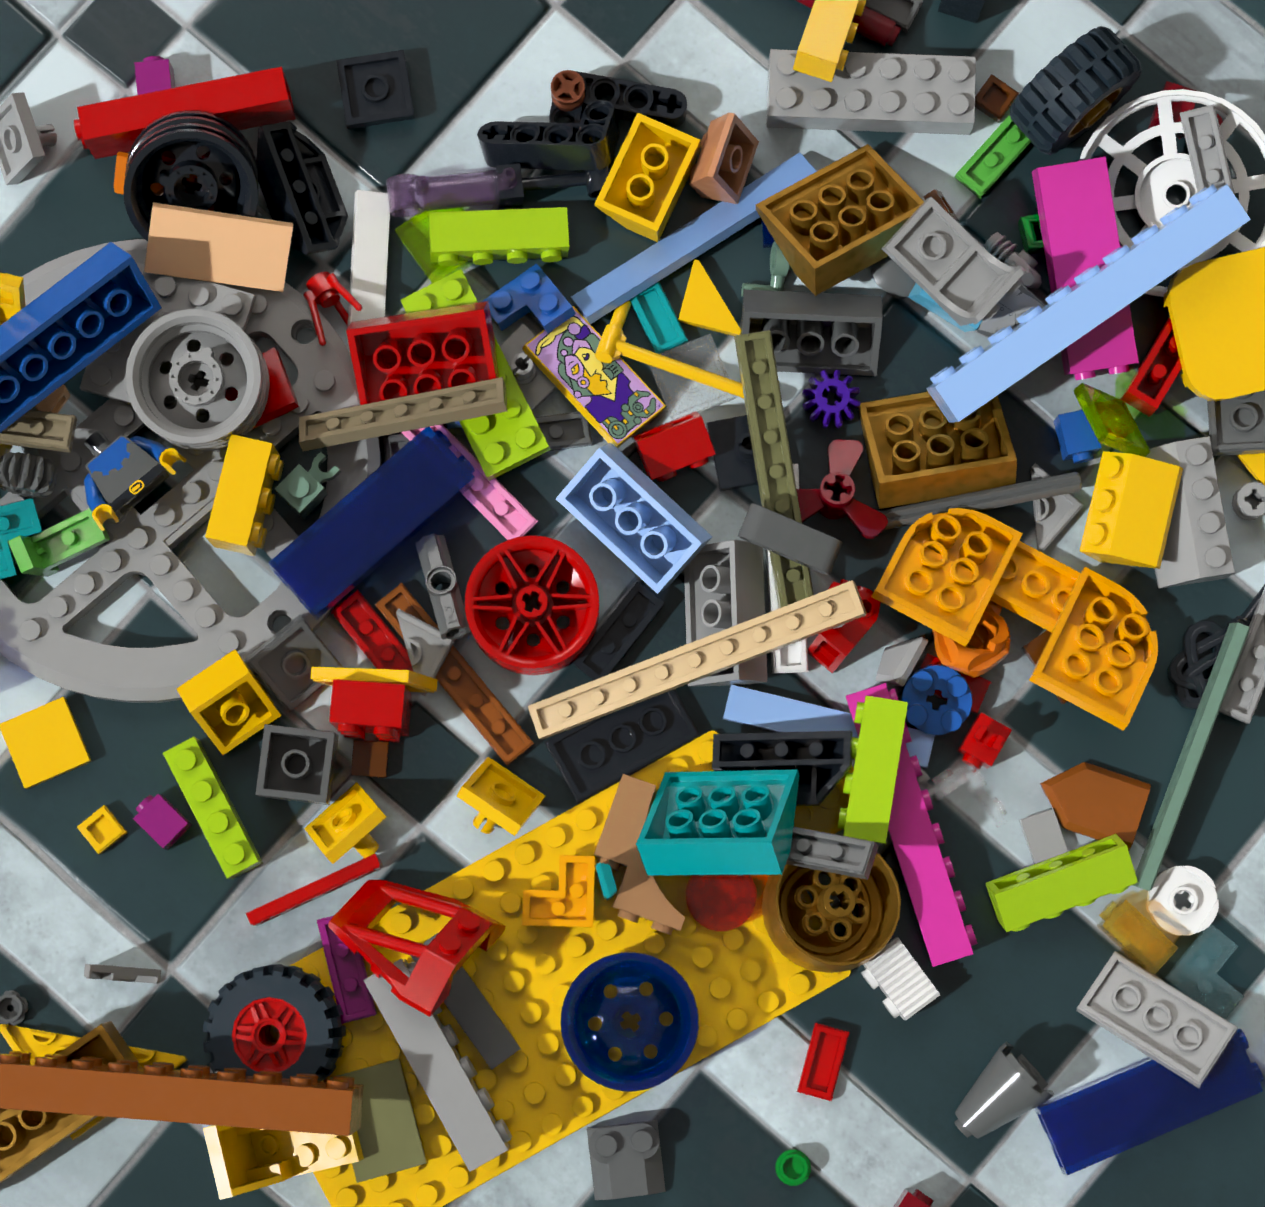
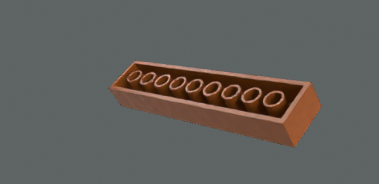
(180, 1095)

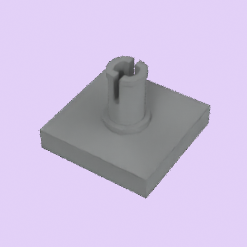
(20, 139)
(530, 378)

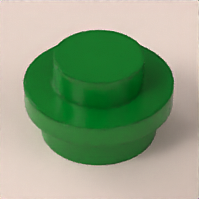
(793, 1167)

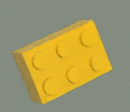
(244, 495)

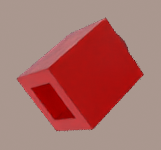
(983, 742)

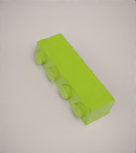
(498, 235)
(875, 769)
(212, 808)
(1062, 883)

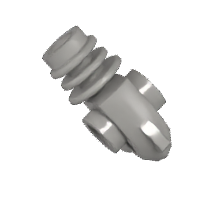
(1005, 253)

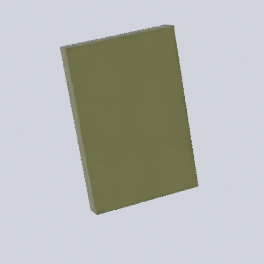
(388, 1122)

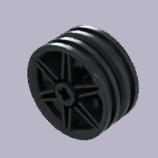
(182, 135)

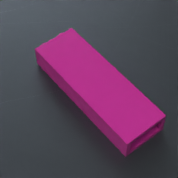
(1076, 235)

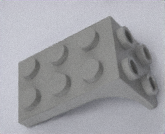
(952, 265)

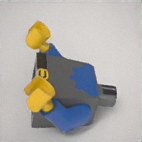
(124, 473)

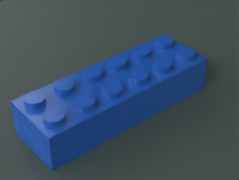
(70, 328)

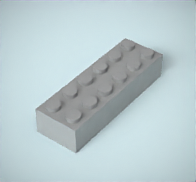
(875, 94)
(443, 1074)

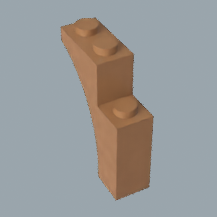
(617, 846)

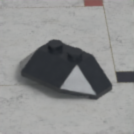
(300, 187)
(818, 756)

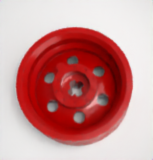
(508, 565)

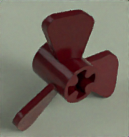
(841, 461)

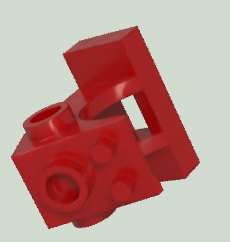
(835, 644)

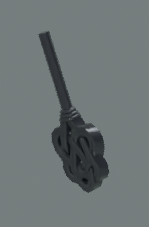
(1192, 676)

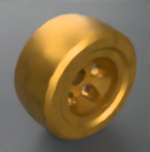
(822, 949)

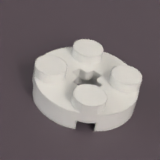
(1202, 895)

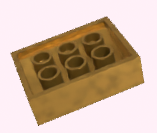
(839, 218)
(925, 458)

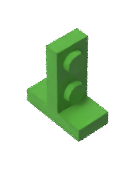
(57, 544)

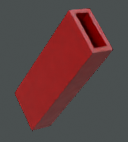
(241, 100)

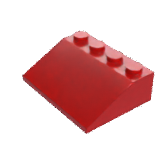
(422, 351)

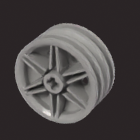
(168, 341)

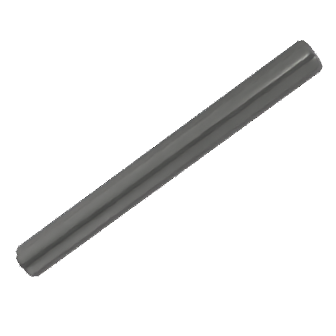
(986, 498)

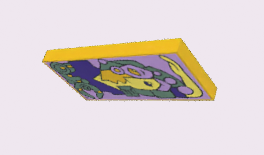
(604, 393)

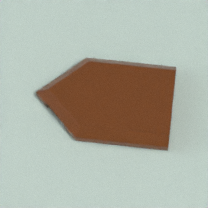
(1097, 802)

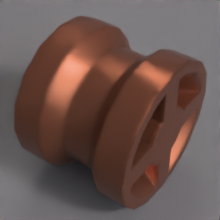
(565, 83)

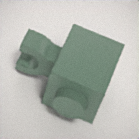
(304, 489)

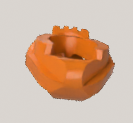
(985, 649)

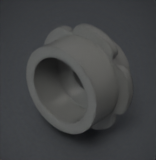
(20, 1007)

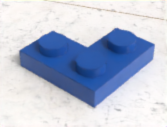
(530, 293)

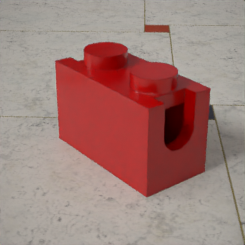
(674, 446)

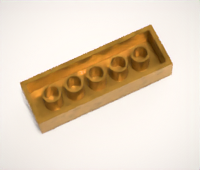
(32, 1133)

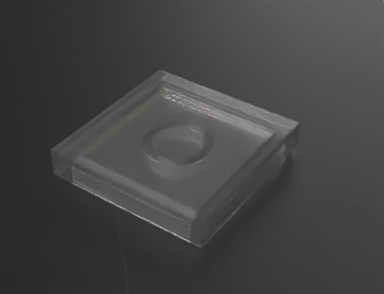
(685, 395)

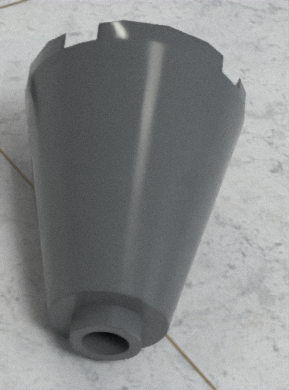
(1001, 1094)

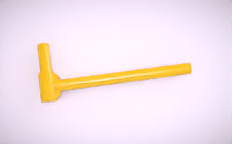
(614, 344)

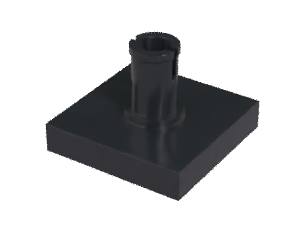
(734, 453)

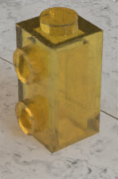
(1136, 935)

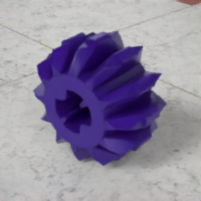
(842, 394)

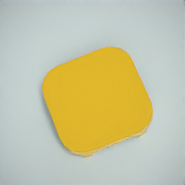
(1220, 324)

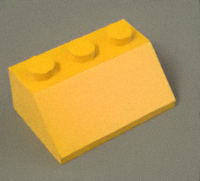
(648, 176)
(1131, 510)

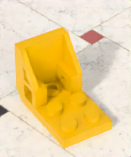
(262, 1157)

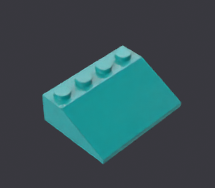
(720, 823)

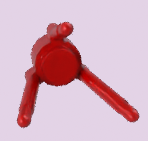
(325, 291)

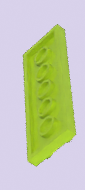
(498, 439)

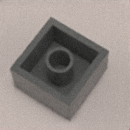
(297, 764)

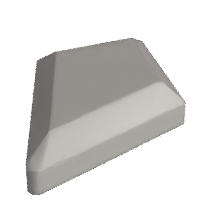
(900, 661)

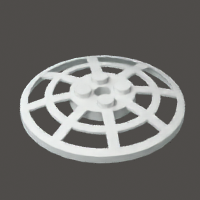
(1174, 167)

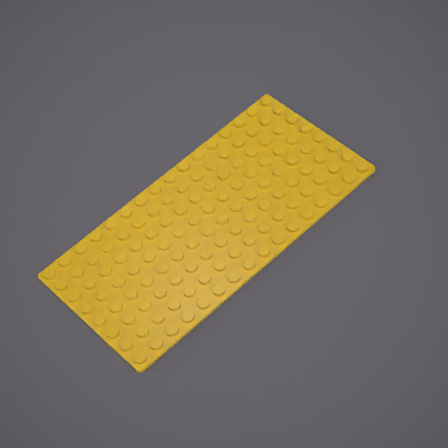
(525, 976)

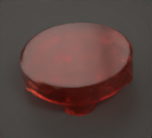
(721, 900)

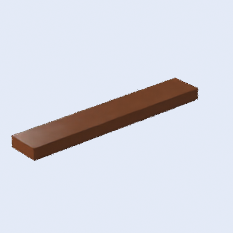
(464, 685)

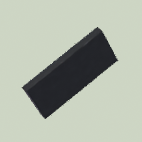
(620, 743)

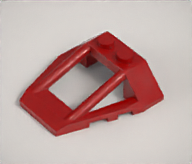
(437, 961)

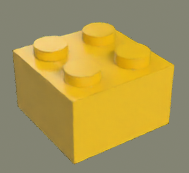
(228, 702)

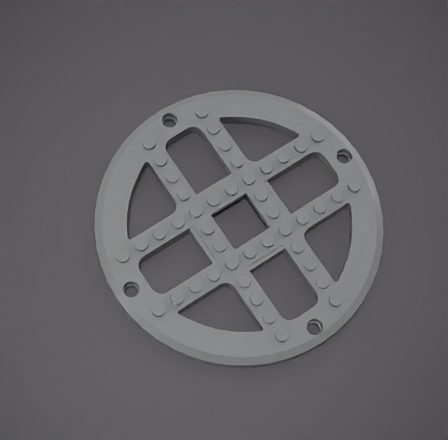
(142, 544)

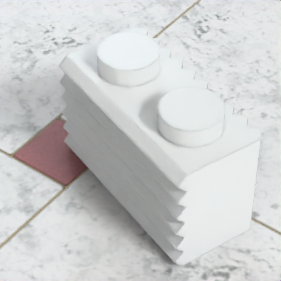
(900, 980)

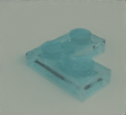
(1197, 972)

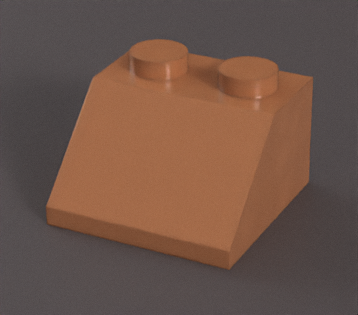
(724, 160)

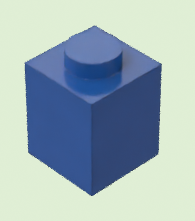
(1076, 437)

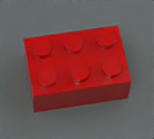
(370, 709)

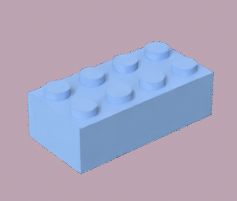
(633, 517)

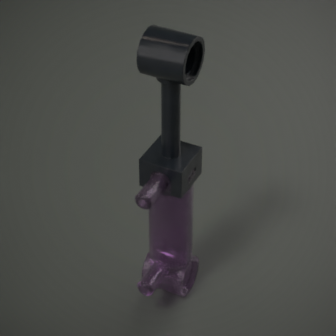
(414, 194)

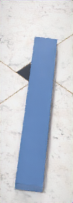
(686, 242)

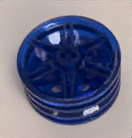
(587, 1000)

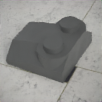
(626, 1160)

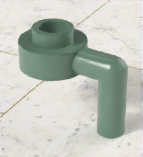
(778, 268)

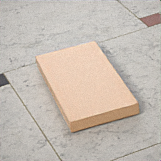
(218, 247)

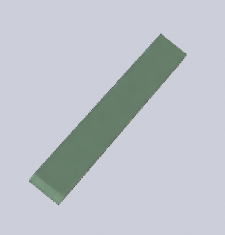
(1191, 755)

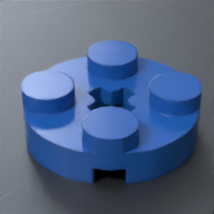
(949, 715)

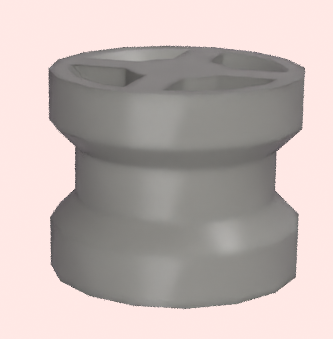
(1246, 505)

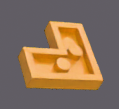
(571, 904)

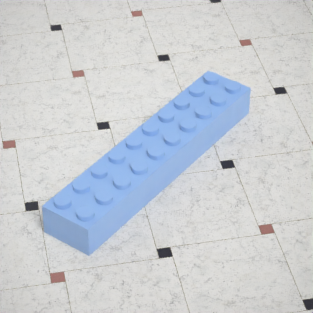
(1090, 302)

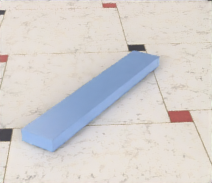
(790, 715)

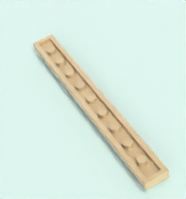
(697, 660)

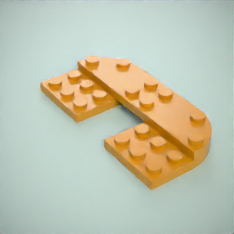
(1098, 630)

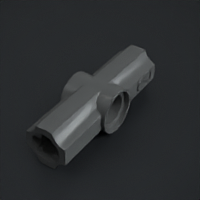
(448, 603)

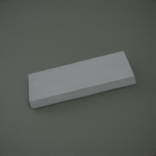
(1157, 1019)

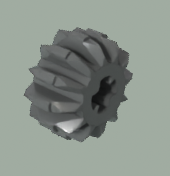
(27, 474)

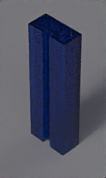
(373, 521)
(1141, 1105)

